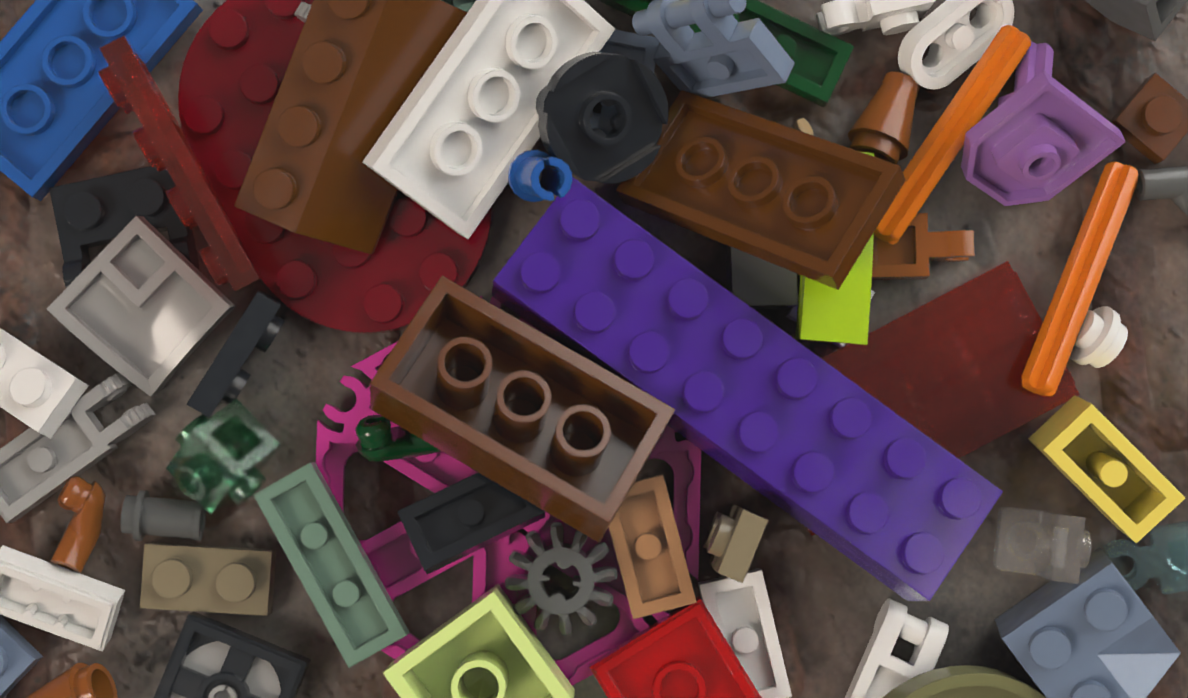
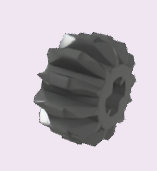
(557, 600)

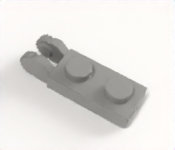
(40, 466)

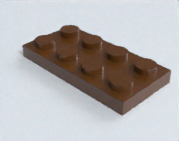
(765, 188)

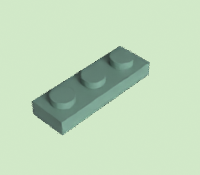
(331, 564)

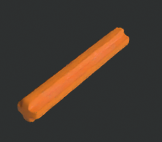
(949, 132)
(1079, 279)

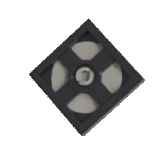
(229, 663)

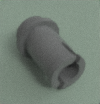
(162, 517)

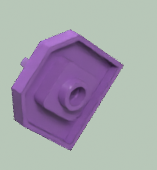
(1036, 137)

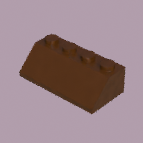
(333, 105)

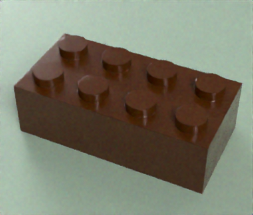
(519, 408)

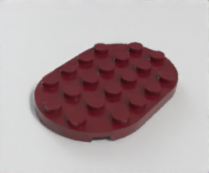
(223, 109)

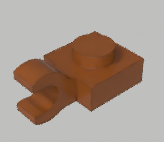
(915, 248)

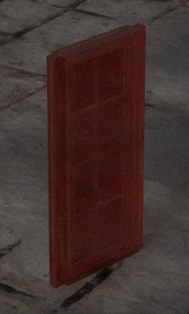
(957, 363)

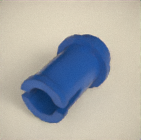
(525, 173)

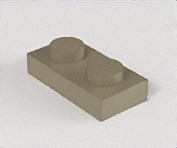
(733, 541)
(208, 578)

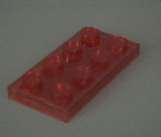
(169, 149)

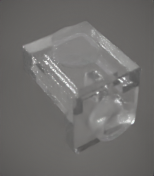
(1041, 544)

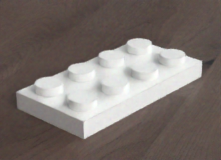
(479, 104)

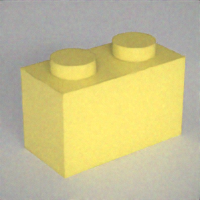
(1106, 468)

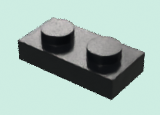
(464, 520)

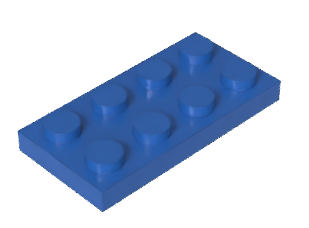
(52, 83)

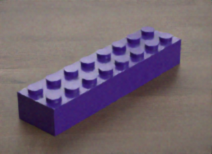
(748, 393)

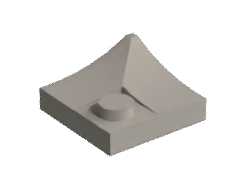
(141, 306)

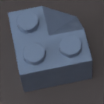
(1088, 637)

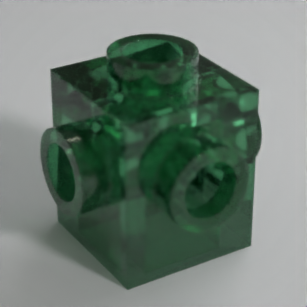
(222, 457)

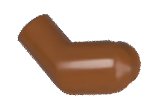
(85, 526)

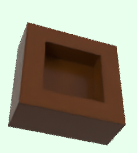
(1154, 118)

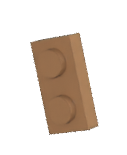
(650, 550)

